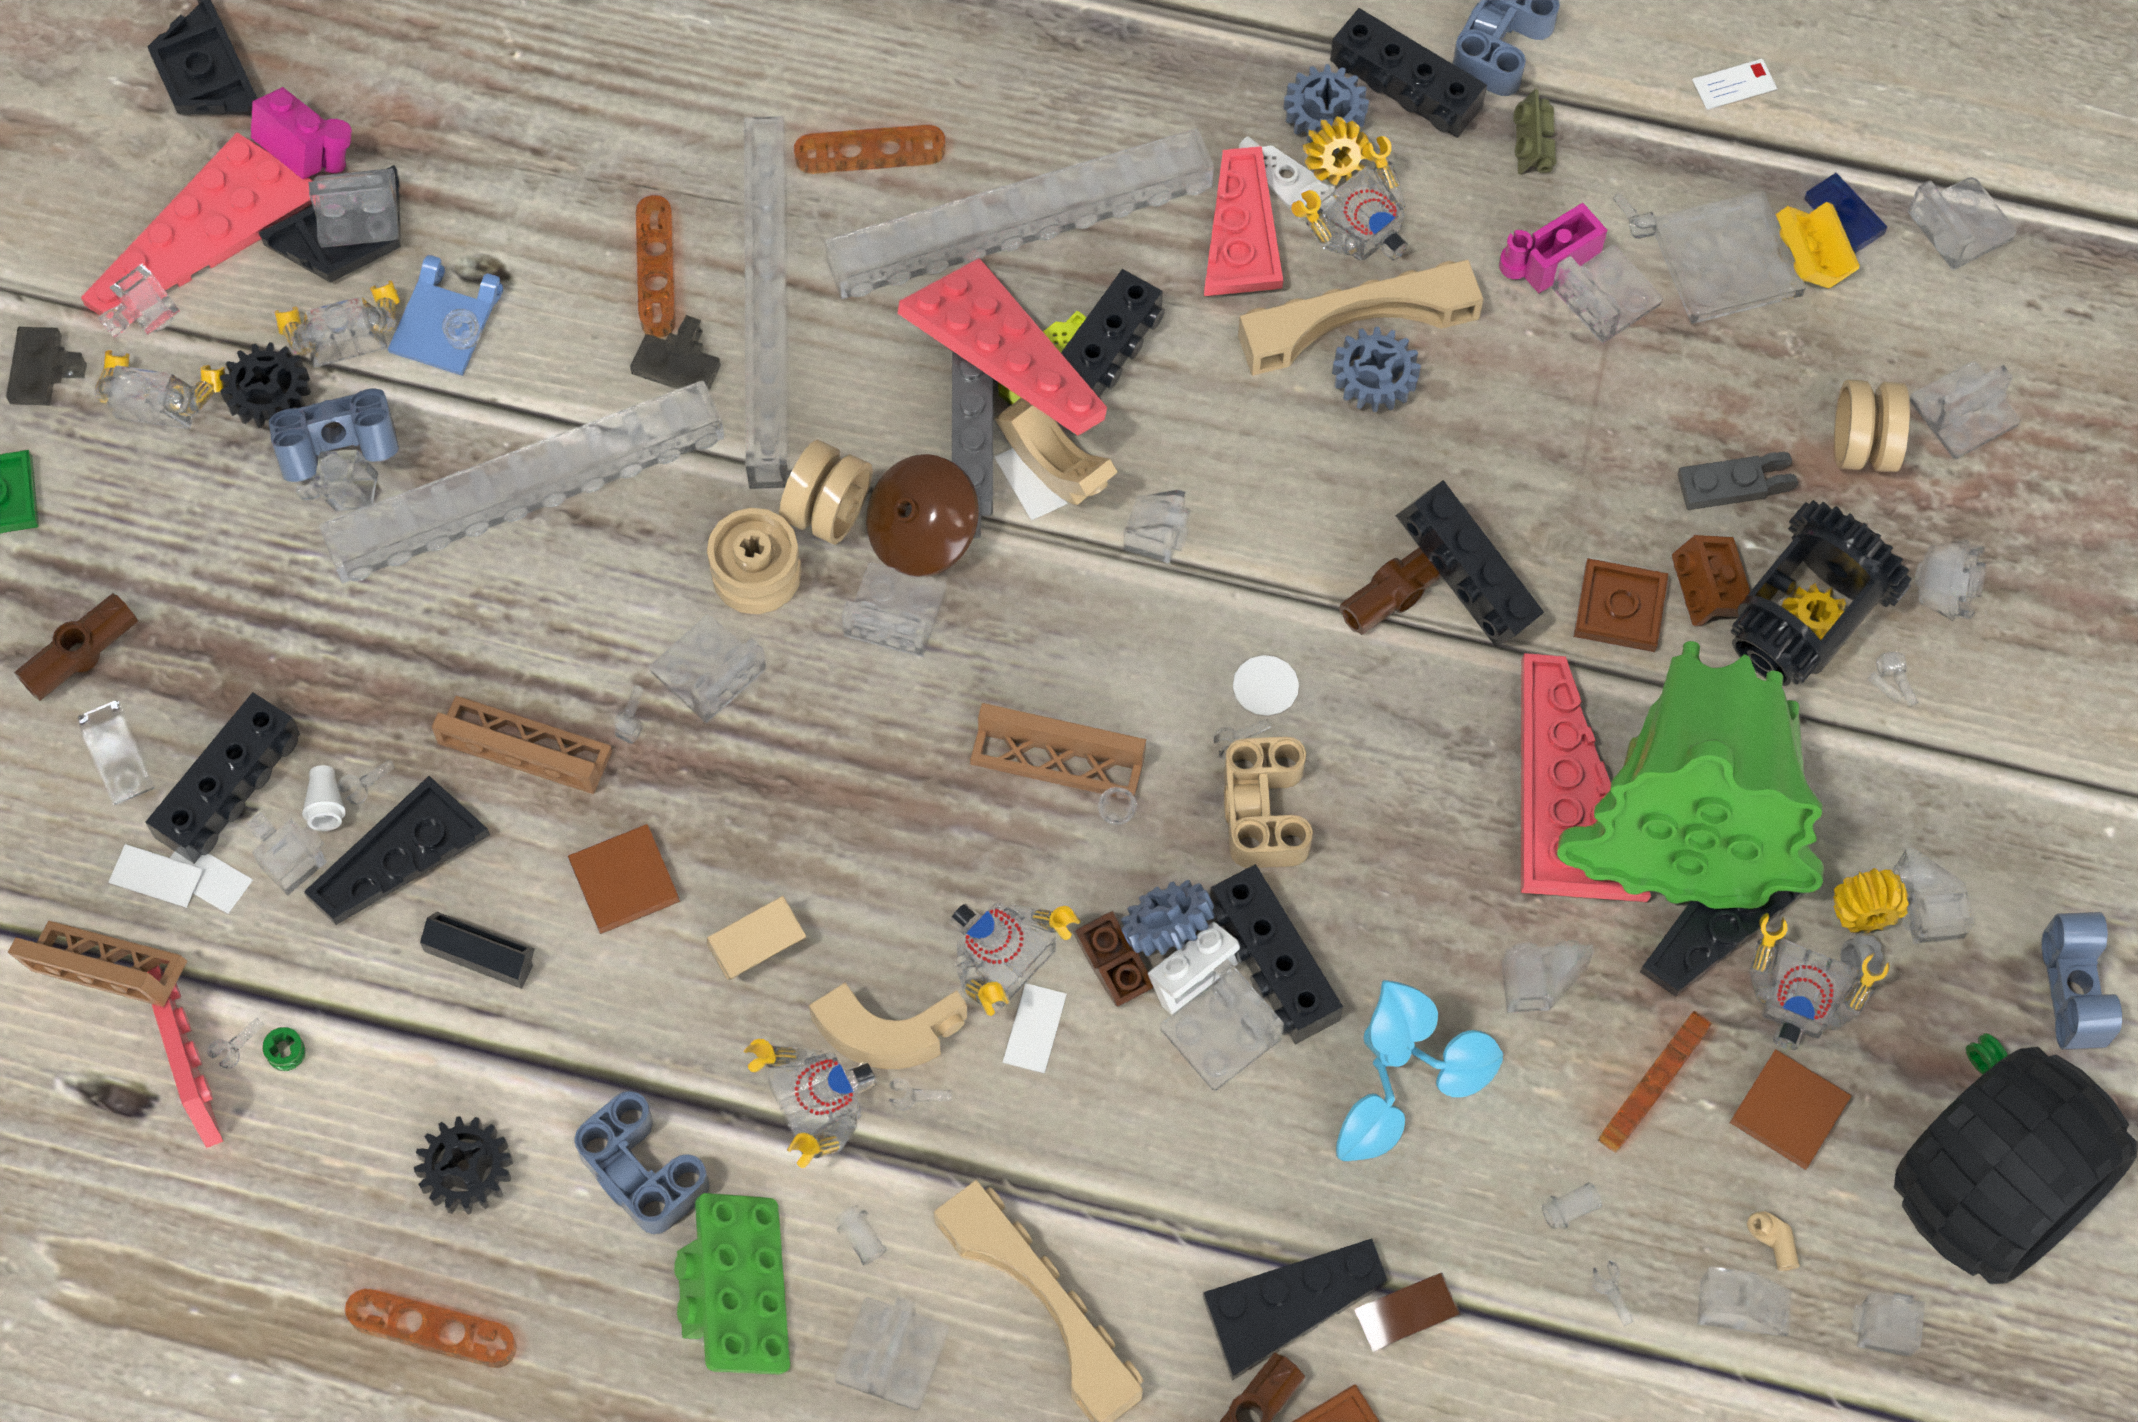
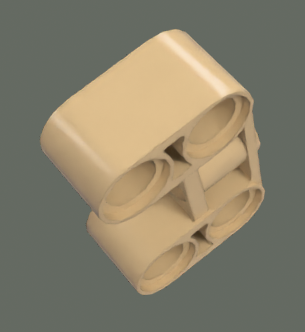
(1249, 804)

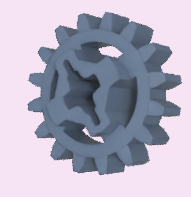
(1306, 99)
(1378, 365)
(1167, 918)

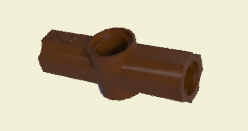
(1391, 589)
(55, 661)
(1268, 1390)

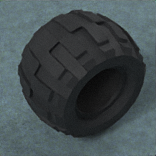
(2014, 1164)

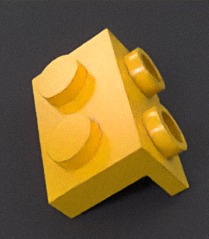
(1818, 244)

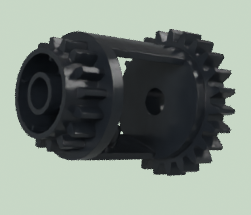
(1845, 558)

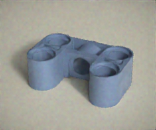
(1484, 37)
(300, 432)
(2070, 955)
(623, 1174)

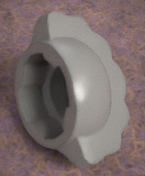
(1858, 949)

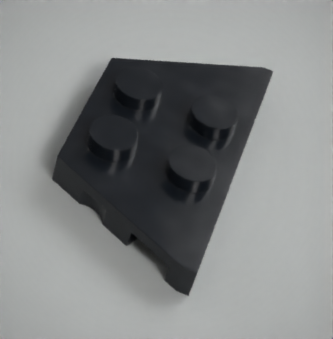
(201, 65)
(298, 241)

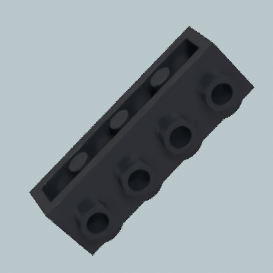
(1408, 73)
(1114, 330)
(1469, 563)
(224, 778)
(1275, 954)

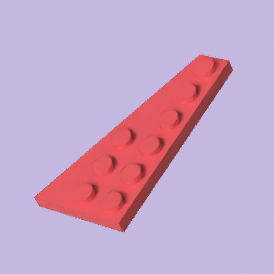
(209, 219)
(991, 331)
(1558, 781)

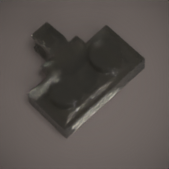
(677, 359)
(39, 364)

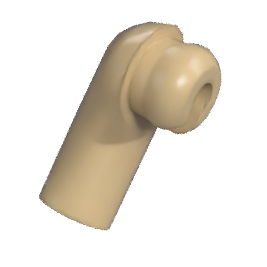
(1776, 1235)

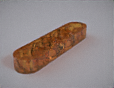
(870, 155)
(652, 266)
(1654, 1082)
(428, 1334)

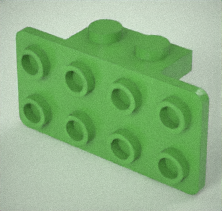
(735, 1285)

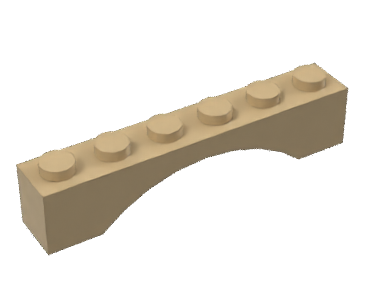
(1432, 296)
(982, 1233)

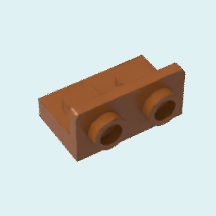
(1710, 577)

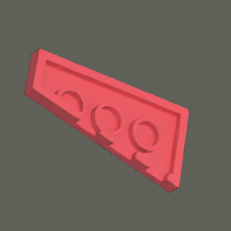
(1243, 231)
(184, 1063)

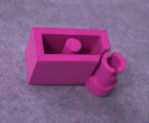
(299, 134)
(1536, 257)

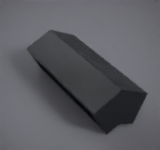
(477, 949)

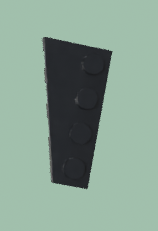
(403, 845)
(1704, 938)
(1282, 1304)

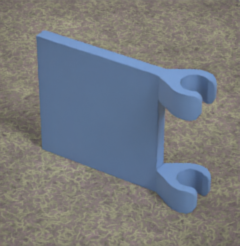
(420, 328)

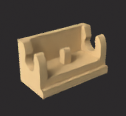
(755, 938)

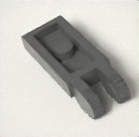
(1735, 480)

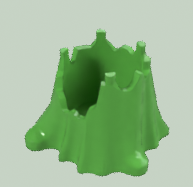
(1708, 795)

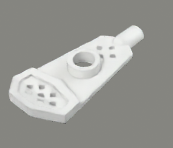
(1289, 189)

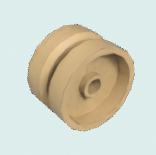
(1871, 425)
(826, 491)
(754, 560)

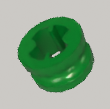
(270, 1048)
(1985, 1053)

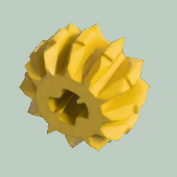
(1321, 155)
(1817, 606)
(1870, 900)

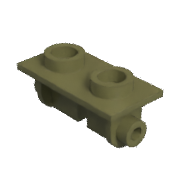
(1532, 120)

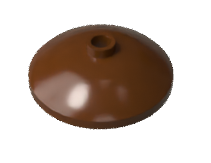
(940, 519)

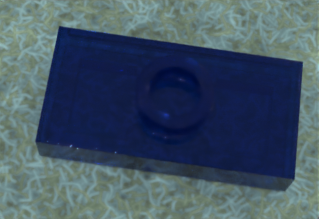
(1856, 217)

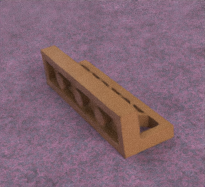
(1060, 737)
(522, 752)
(100, 972)

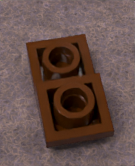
(1113, 959)
(1407, 1311)

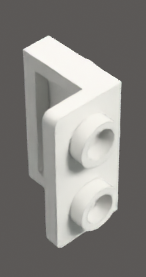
(1192, 967)

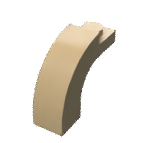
(1052, 454)
(882, 1041)

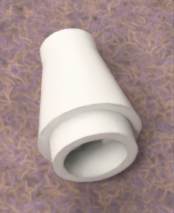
(323, 801)

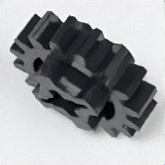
(263, 383)
(447, 1174)

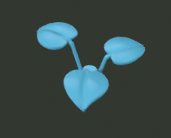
(1398, 1021)

